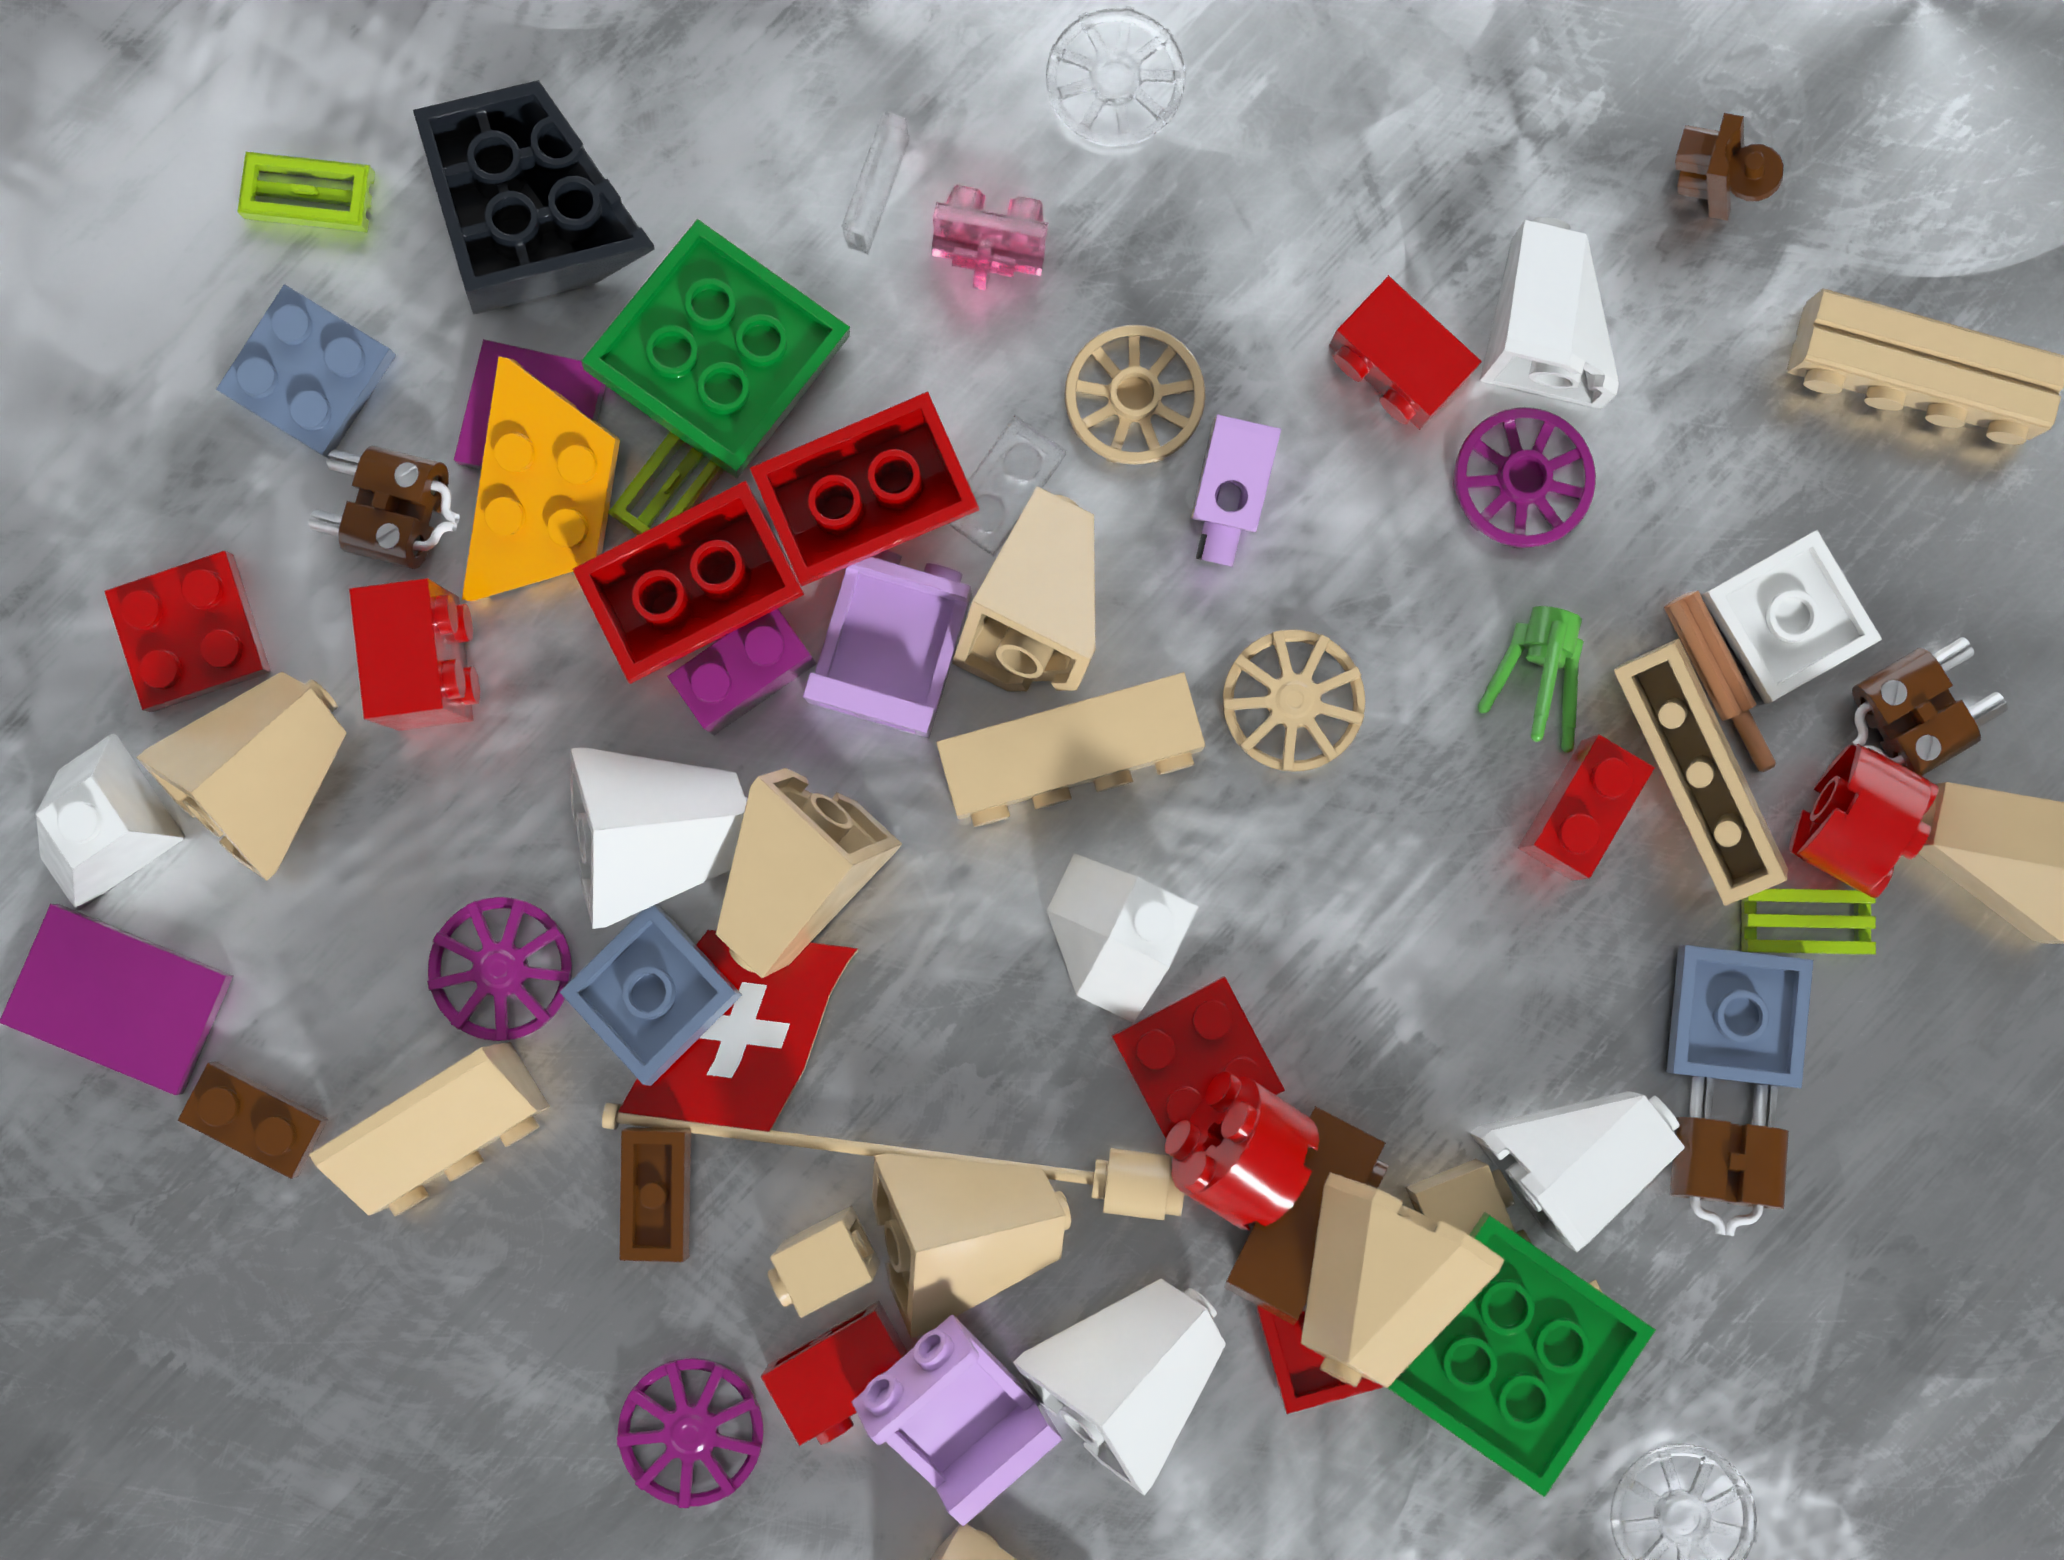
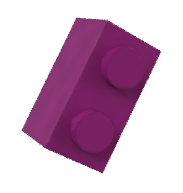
(741, 671)

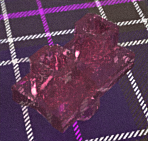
(989, 239)

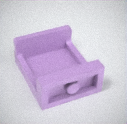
(890, 643)
(957, 1418)

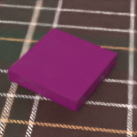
(554, 371)

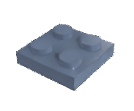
(306, 371)
(650, 994)
(1740, 1016)

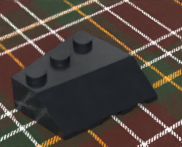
(523, 198)

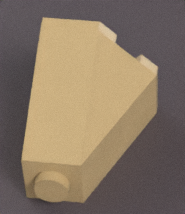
(1036, 601)
(252, 767)
(2002, 853)
(795, 869)
(962, 1231)
(1385, 1282)

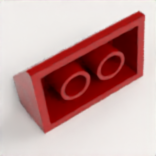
(864, 489)
(688, 581)

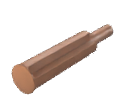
(1718, 672)

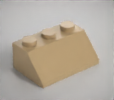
(434, 1131)

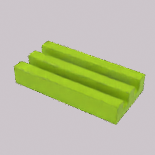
(358, 199)
(649, 473)
(1861, 922)

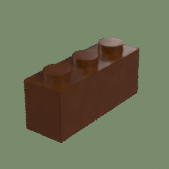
(1279, 1257)

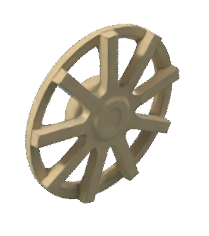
(1134, 395)
(1294, 700)

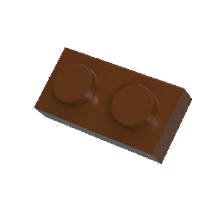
(252, 1119)
(655, 1194)

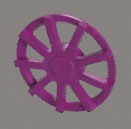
(1523, 478)
(498, 968)
(689, 1433)

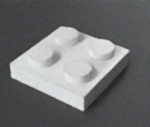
(1791, 617)

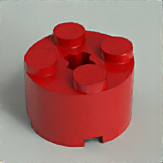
(1864, 819)
(1242, 1152)

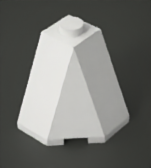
(1551, 319)
(101, 823)
(649, 829)
(1116, 934)
(1582, 1159)
(1129, 1376)

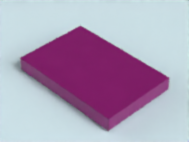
(116, 999)

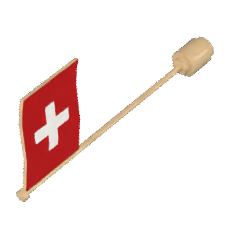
(757, 1051)

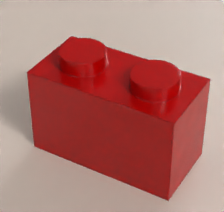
(1402, 354)
(1586, 808)
(827, 1373)

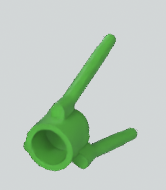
(1553, 644)

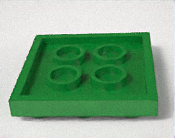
(716, 348)
(1525, 1361)

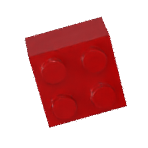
(413, 655)

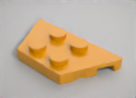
(539, 487)

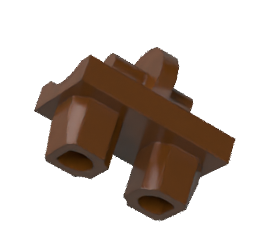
(1719, 163)

